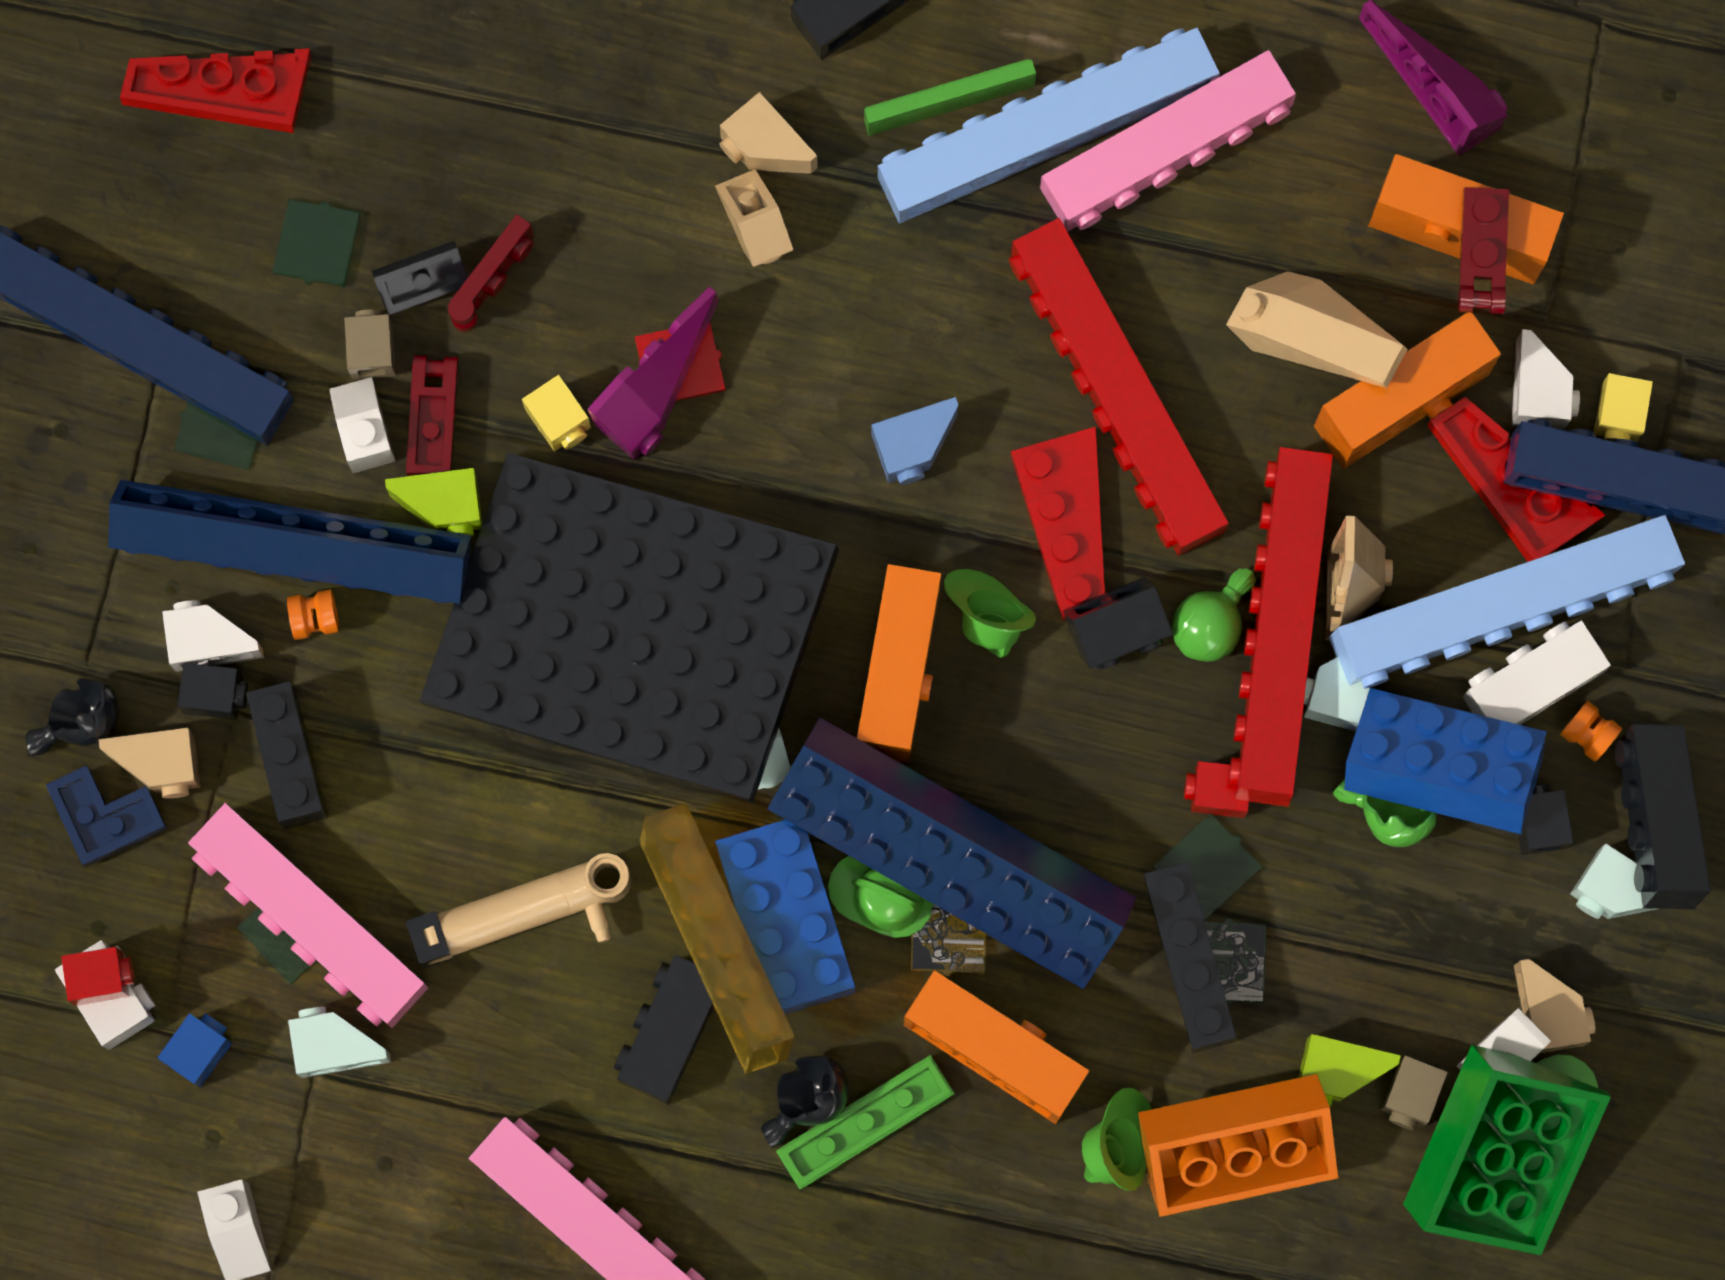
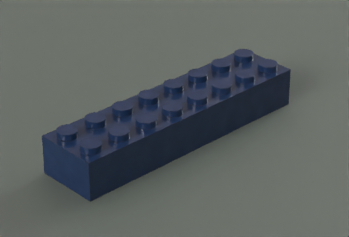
(952, 853)

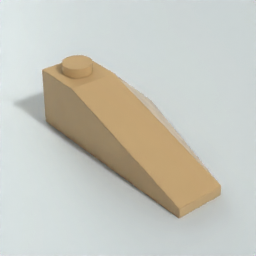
(1315, 327)
(1354, 574)

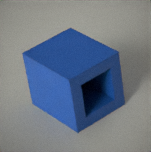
(196, 1048)

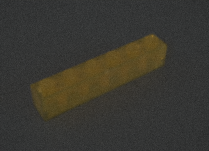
(716, 938)

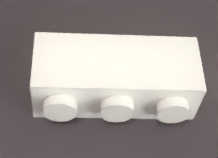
(1538, 676)

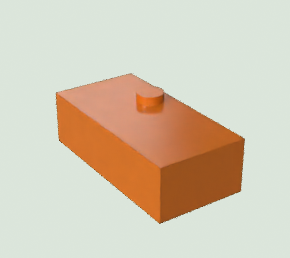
(1427, 209)
(1421, 386)
(900, 661)
(995, 1046)
(1238, 1145)

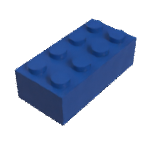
(1445, 760)
(786, 914)

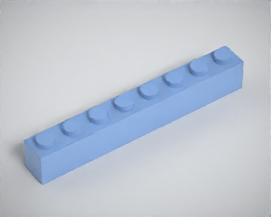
(1046, 124)
(1507, 601)

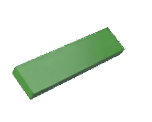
(949, 97)
(865, 1122)

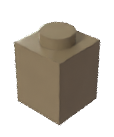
(370, 345)
(1413, 1093)

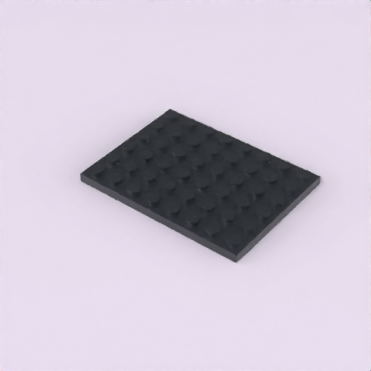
(630, 626)

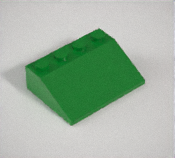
(1505, 1152)

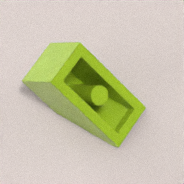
(441, 499)
(1343, 1065)

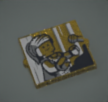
(948, 946)

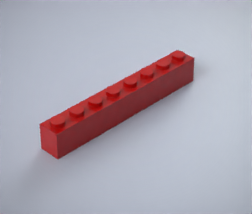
(1118, 388)
(1282, 628)

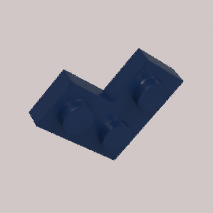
(100, 828)

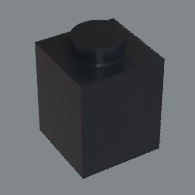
(212, 691)
(1546, 822)

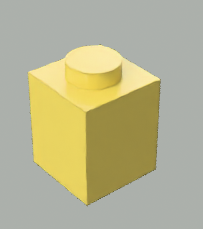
(1622, 408)
(557, 414)

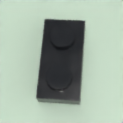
(420, 277)

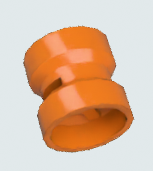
(303, 617)
(1591, 731)

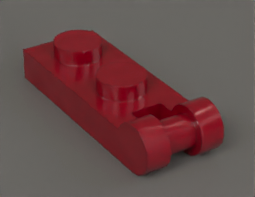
(1483, 248)
(489, 274)
(432, 416)

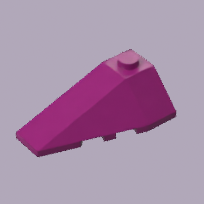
(1446, 90)
(640, 401)

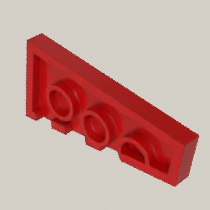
(237, 90)
(1064, 509)
(1532, 519)

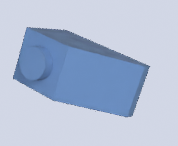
(913, 440)

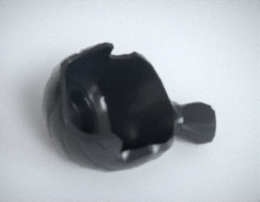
(77, 717)
(807, 1097)

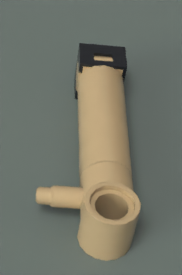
(520, 908)

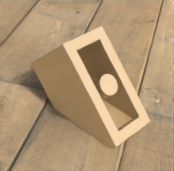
(765, 140)
(755, 218)
(158, 759)
(1553, 1007)

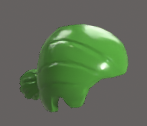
(1209, 621)
(1389, 821)

